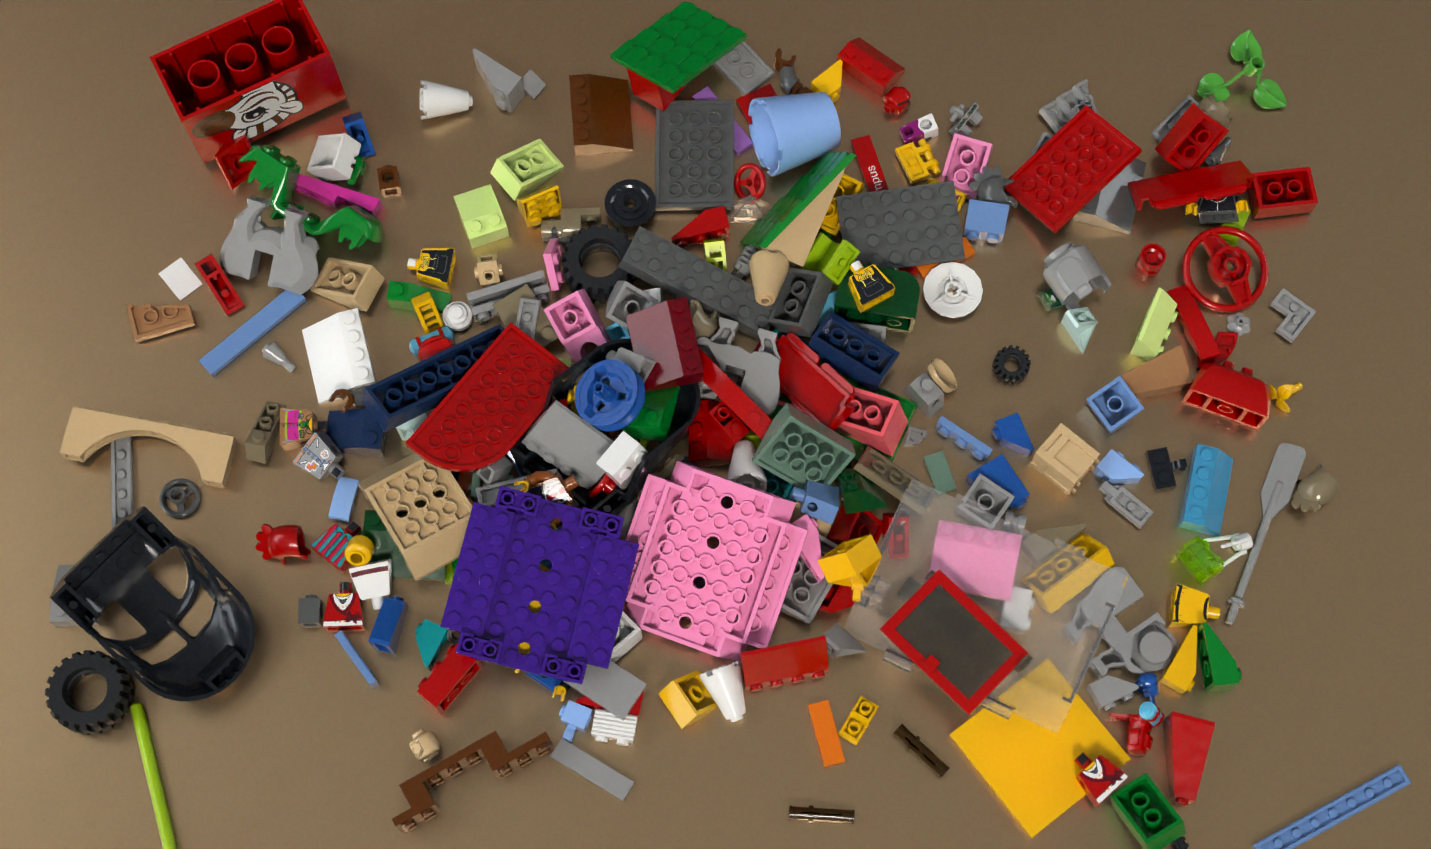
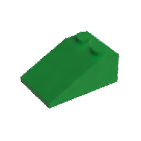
(655, 416)
(1216, 663)

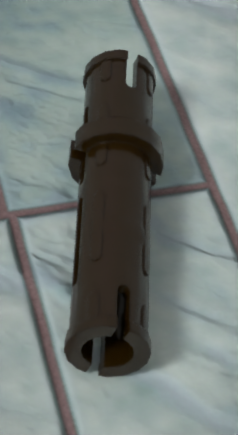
(913, 743)
(821, 814)

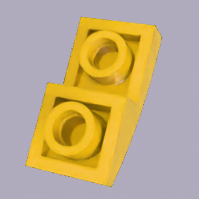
(858, 720)

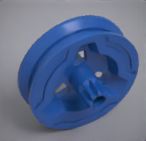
(618, 410)

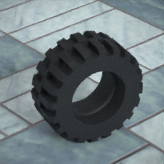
(589, 242)
(70, 674)

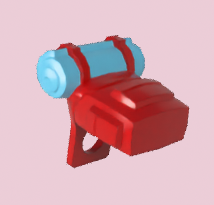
(432, 343)
(1140, 727)

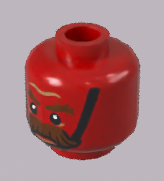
(897, 100)

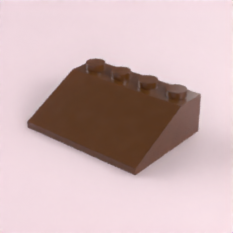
(600, 114)

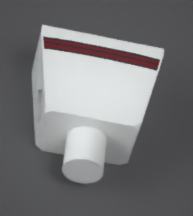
(373, 581)

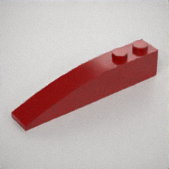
(734, 397)

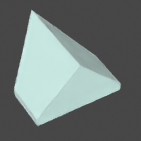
(1079, 325)

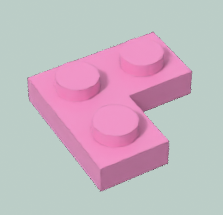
(552, 260)

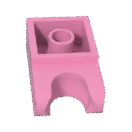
(577, 332)

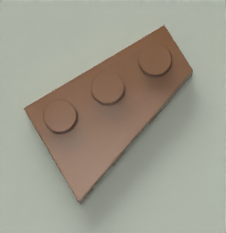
(155, 321)

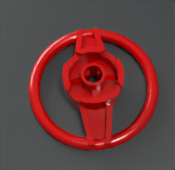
(1236, 279)

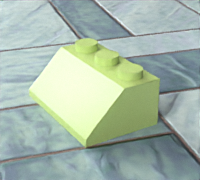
(1155, 326)

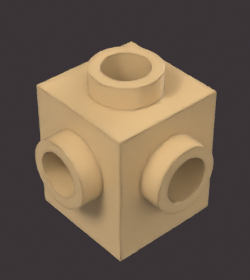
(488, 269)

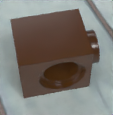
(390, 188)

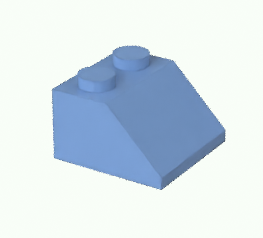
(985, 221)
(1114, 405)

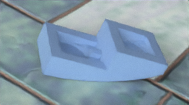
(343, 499)

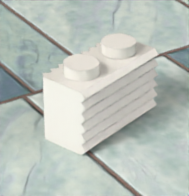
(610, 727)

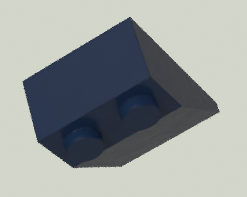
(356, 432)

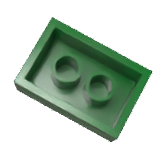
(1147, 813)

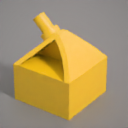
(852, 564)

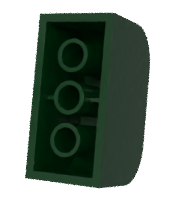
(896, 311)

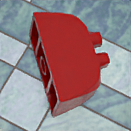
(1230, 394)

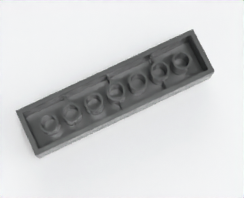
(692, 277)

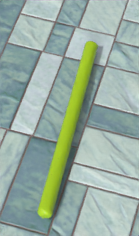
(153, 776)

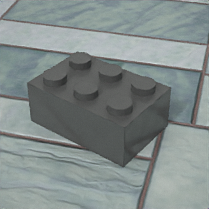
(800, 302)

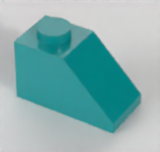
(430, 641)

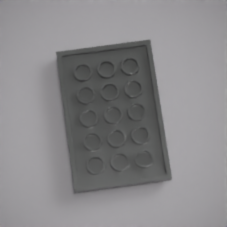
(695, 155)
(903, 225)

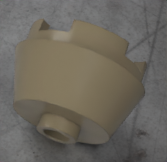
(1216, 110)

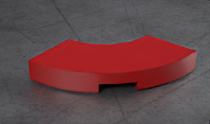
(1226, 343)

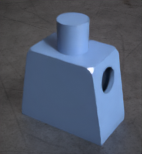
(818, 500)

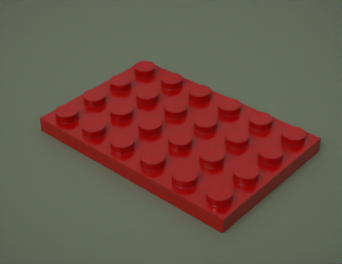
(1071, 168)

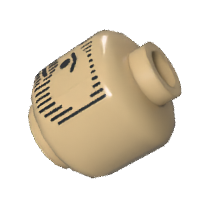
(425, 745)

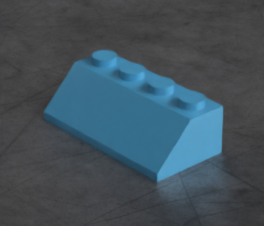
(1206, 490)

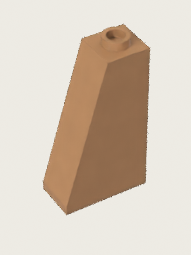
(1160, 375)

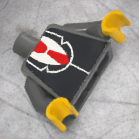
(1218, 210)

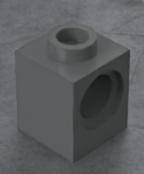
(310, 611)

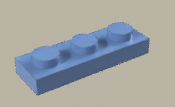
(963, 439)

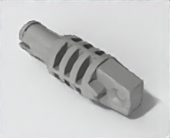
(741, 266)

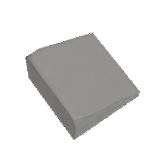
(532, 84)

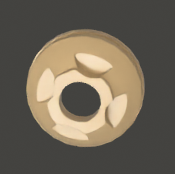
(942, 375)

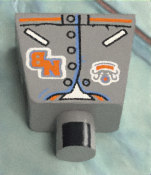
(320, 457)

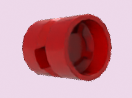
(1150, 260)

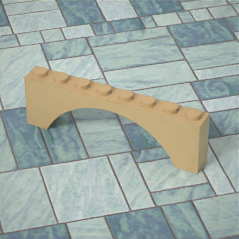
(93, 429)

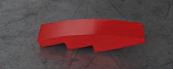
(1194, 324)

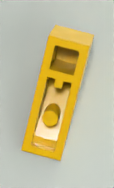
(1182, 667)

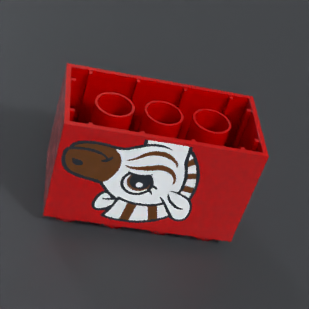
(249, 76)

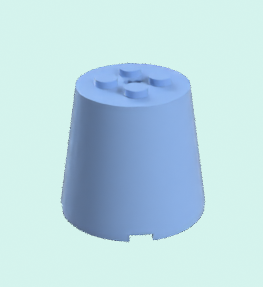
(793, 129)

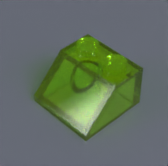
(1200, 560)

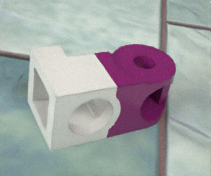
(919, 129)

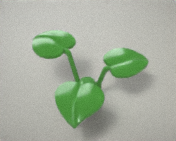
(1248, 50)

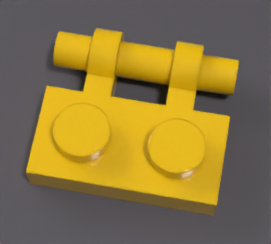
(913, 165)

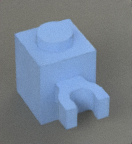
(576, 718)

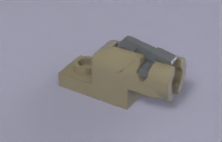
(570, 223)

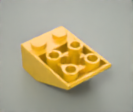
(540, 205)

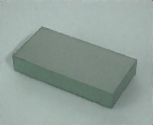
(939, 472)

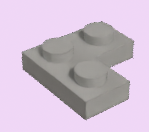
(1296, 314)

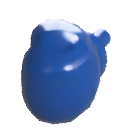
(1148, 685)

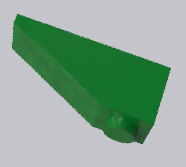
(401, 293)

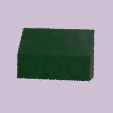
(857, 491)

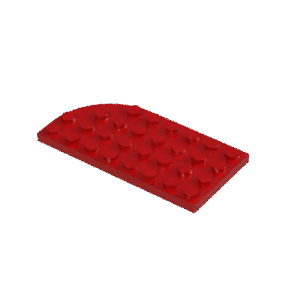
(489, 405)

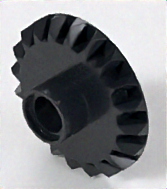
(630, 192)

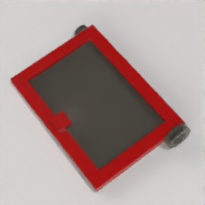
(954, 642)

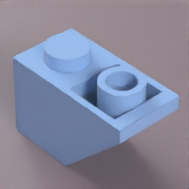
(1118, 470)

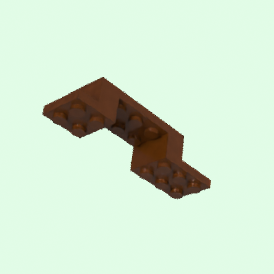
(501, 762)

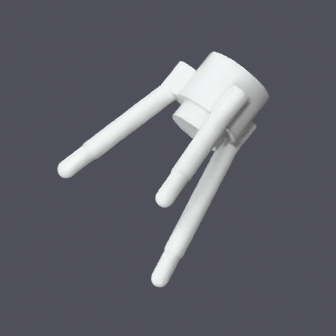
(1239, 543)

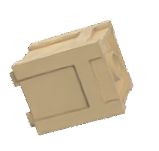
(1065, 459)

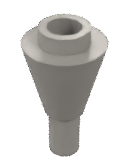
(274, 353)

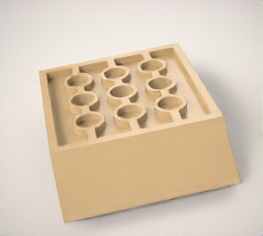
(426, 535)

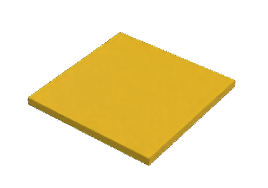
(1032, 765)

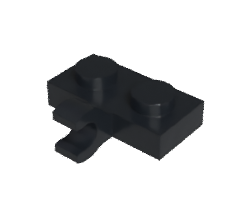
(1162, 469)

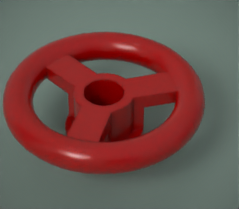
(753, 182)
(604, 484)

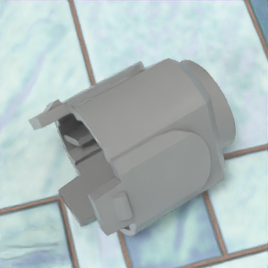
(1073, 274)

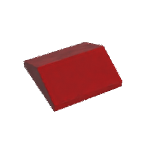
(228, 159)

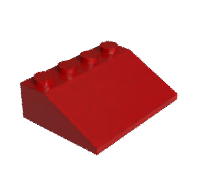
(784, 663)

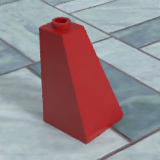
(1186, 752)

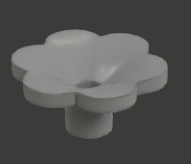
(1235, 326)

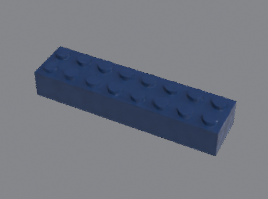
(424, 383)

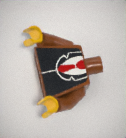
(551, 488)

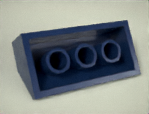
(853, 351)

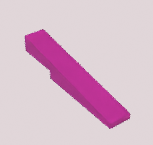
(335, 195)

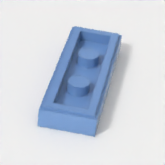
(356, 658)

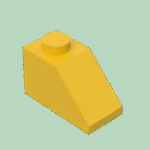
(829, 81)

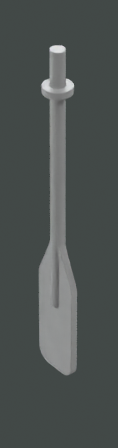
(1274, 496)

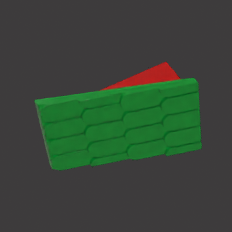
(675, 52)

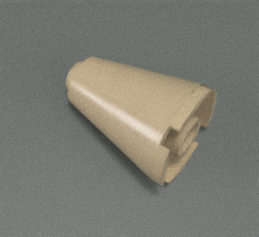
(767, 275)

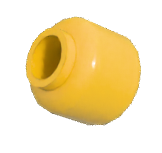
(359, 550)

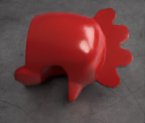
(282, 542)

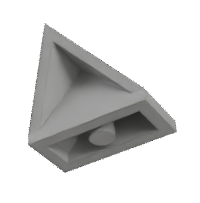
(841, 643)

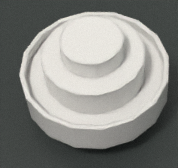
(457, 316)

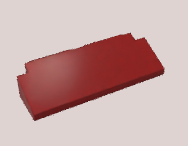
(1189, 185)
(813, 386)

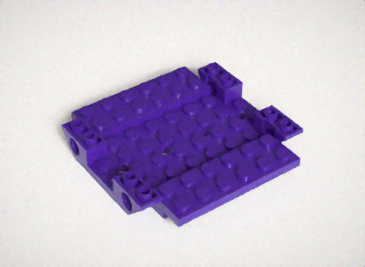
(502, 576)

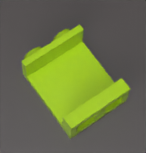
(831, 258)

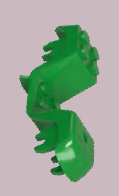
(282, 173)

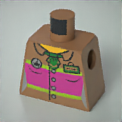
(298, 427)

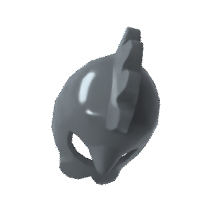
(991, 187)

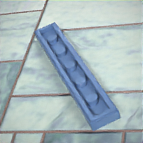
(251, 331)

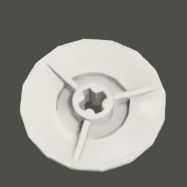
(959, 278)

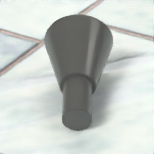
(1218, 152)

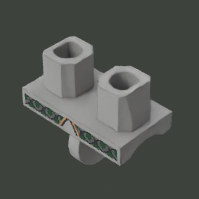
(970, 114)

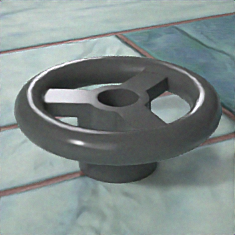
(174, 492)

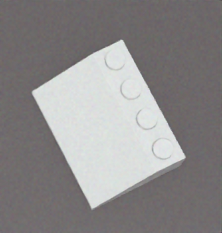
(339, 354)

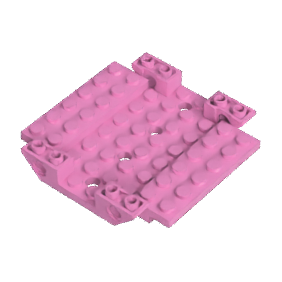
(742, 575)

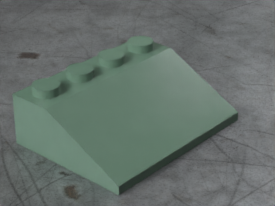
(802, 449)

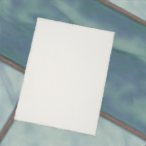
(180, 278)

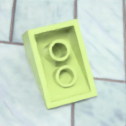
(526, 168)
(481, 216)

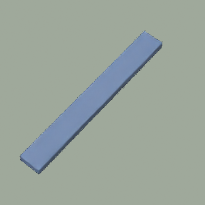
(1336, 810)

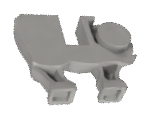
(294, 253)
(758, 368)
(1142, 649)

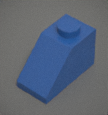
(357, 130)
(1013, 434)

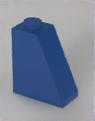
(1003, 475)
(389, 625)

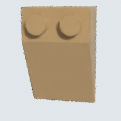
(348, 283)

